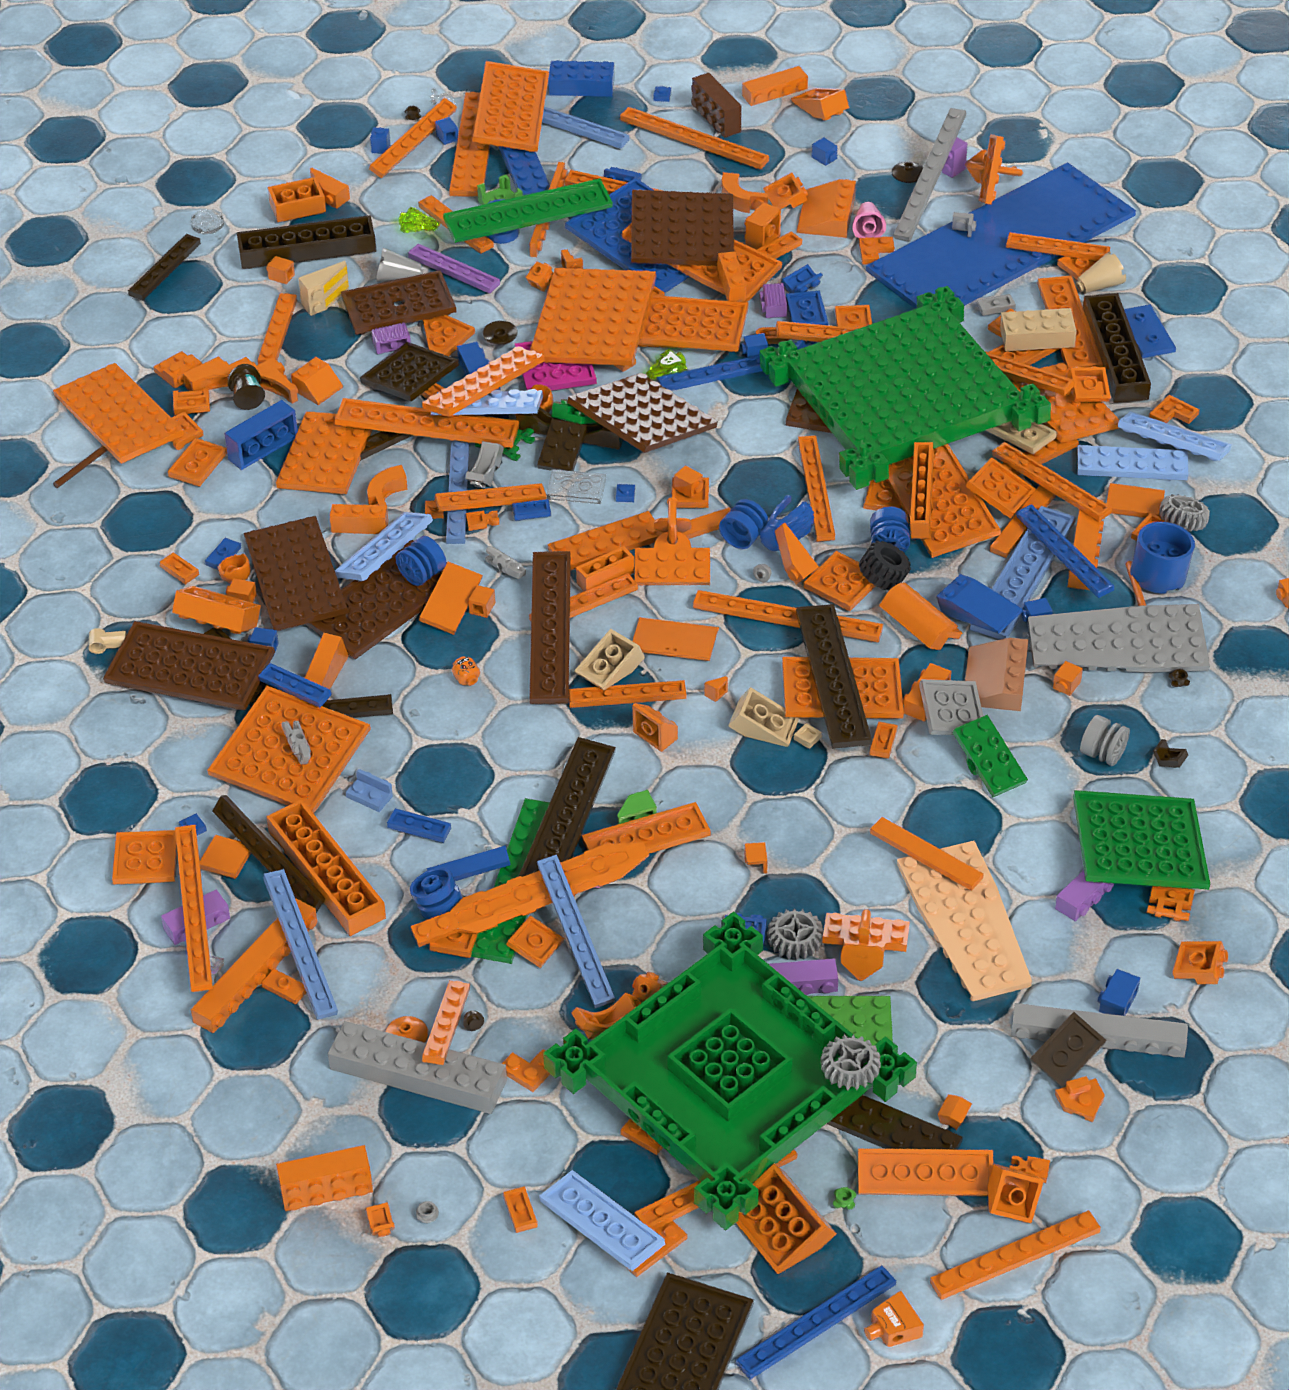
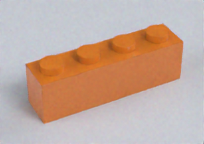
(774, 85)

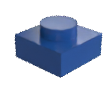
(662, 93)
(625, 493)
(194, 820)

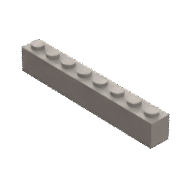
(1119, 1031)

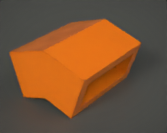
(953, 1111)

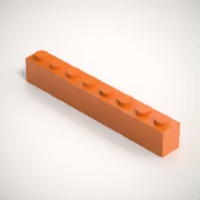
(247, 973)

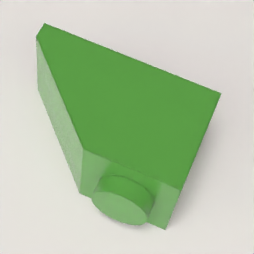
(637, 806)

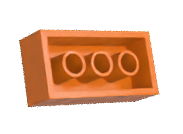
(216, 609)
(325, 1178)

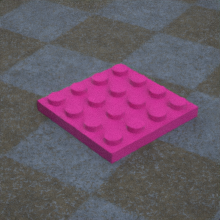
(558, 375)

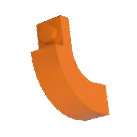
(742, 199)
(386, 483)
(597, 1022)

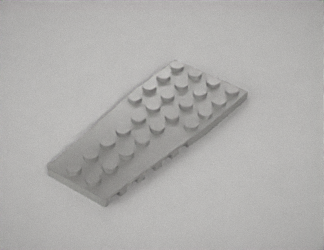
(1126, 637)

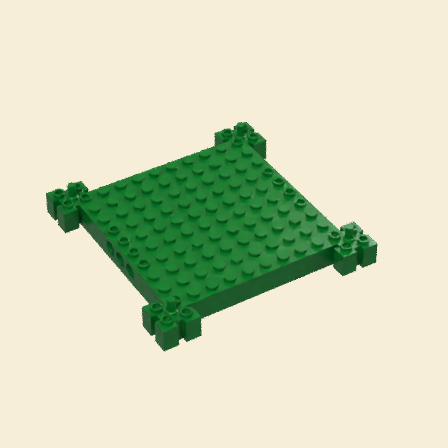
(903, 385)
(723, 1068)

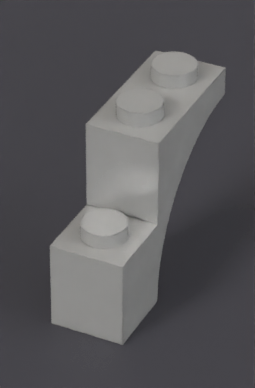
(484, 468)

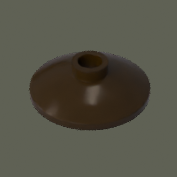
(907, 171)
(500, 332)

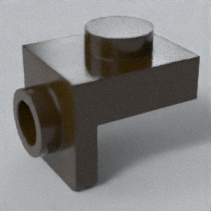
(1169, 756)

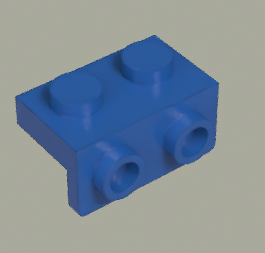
(802, 280)

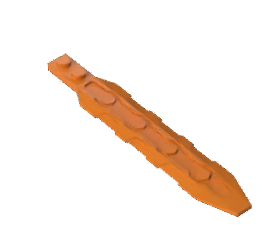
(528, 893)

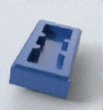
(531, 509)
(223, 550)

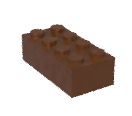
(716, 104)

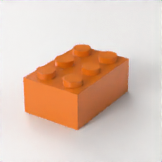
(296, 199)

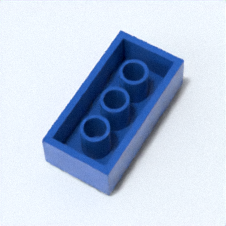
(581, 78)
(261, 434)

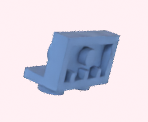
(370, 791)

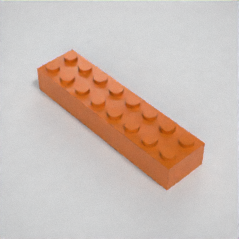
(326, 867)

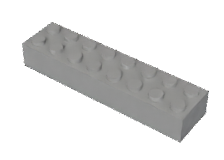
(399, 1064)

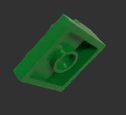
(567, 412)

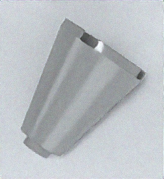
(395, 267)

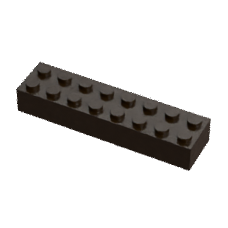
(307, 241)
(1117, 348)

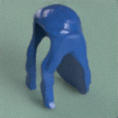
(799, 521)

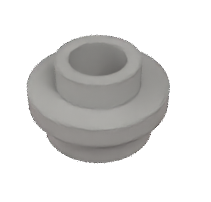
(762, 572)
(424, 1207)

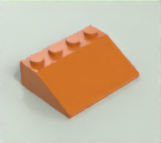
(828, 209)
(784, 1222)

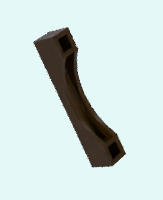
(595, 434)

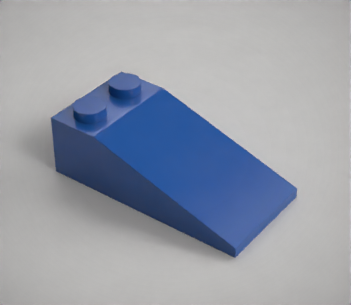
(977, 604)

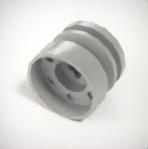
(1104, 740)

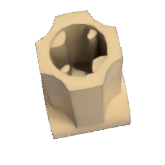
(101, 640)

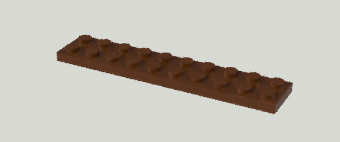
(550, 628)

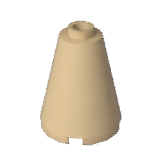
(1102, 274)

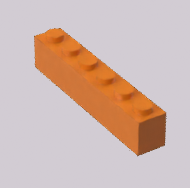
(922, 490)
(1086, 541)

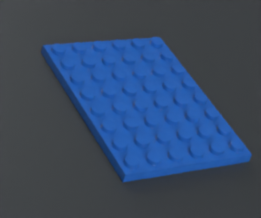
(604, 233)

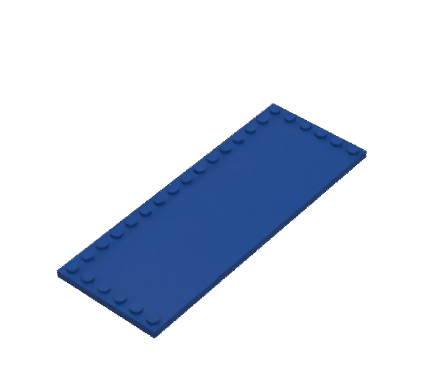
(1053, 206)

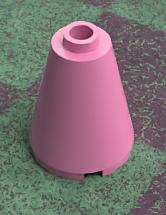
(868, 222)

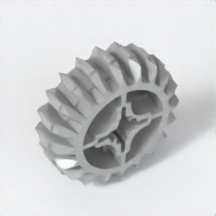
(1184, 512)
(808, 934)
(853, 1055)

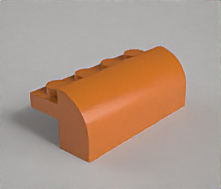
(919, 616)

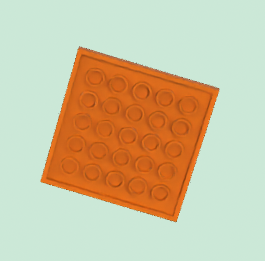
(263, 762)

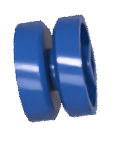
(435, 892)

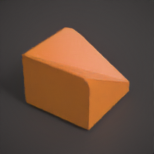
(716, 688)

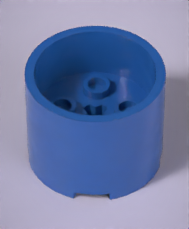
(1162, 557)

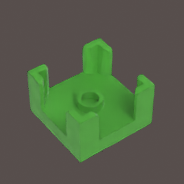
(503, 192)

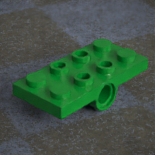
(989, 756)

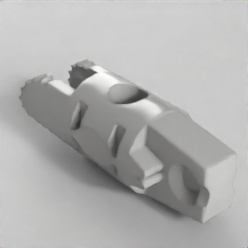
(504, 563)
(297, 741)

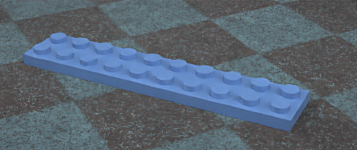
(1027, 568)

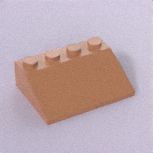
(998, 672)

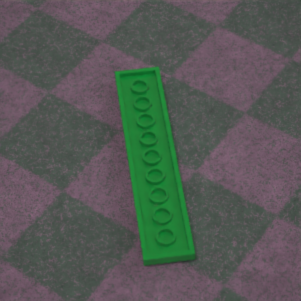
(527, 210)
(492, 942)

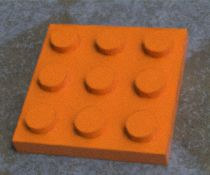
(1000, 487)
(839, 581)
(145, 857)

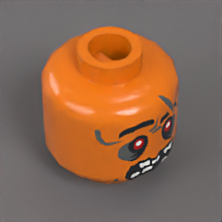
(466, 671)

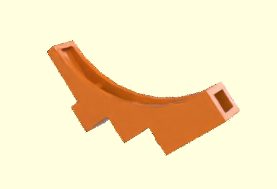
(216, 372)

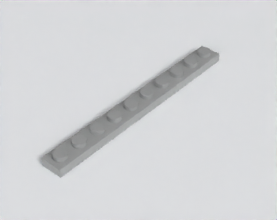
(929, 175)

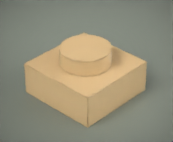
(807, 736)

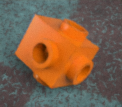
(540, 276)
(646, 985)

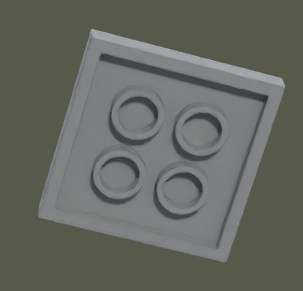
(949, 704)

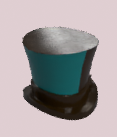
(245, 383)

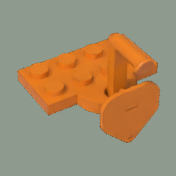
(985, 167)
(671, 560)
(865, 940)

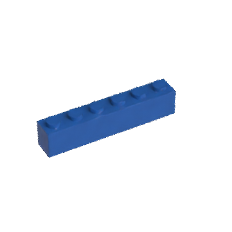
(471, 358)

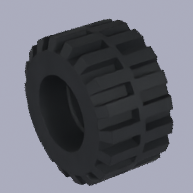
(884, 565)

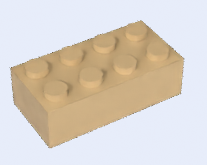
(1038, 329)

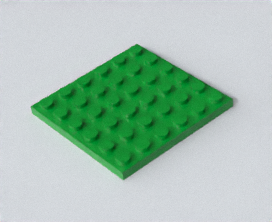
(1140, 840)

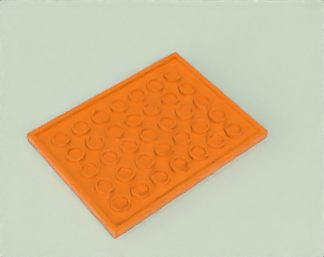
(593, 316)

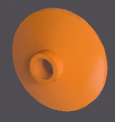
(409, 1027)

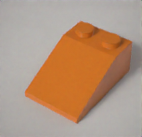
(822, 102)

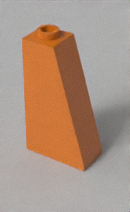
(327, 660)

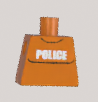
(895, 1322)

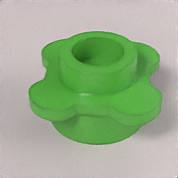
(847, 1193)

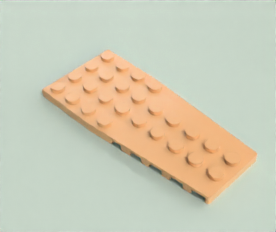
(969, 924)

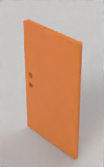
(675, 638)

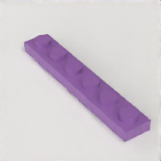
(454, 268)

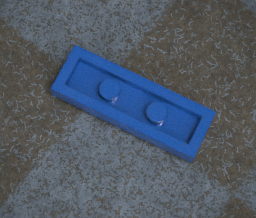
(419, 825)

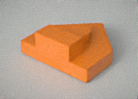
(1081, 1097)

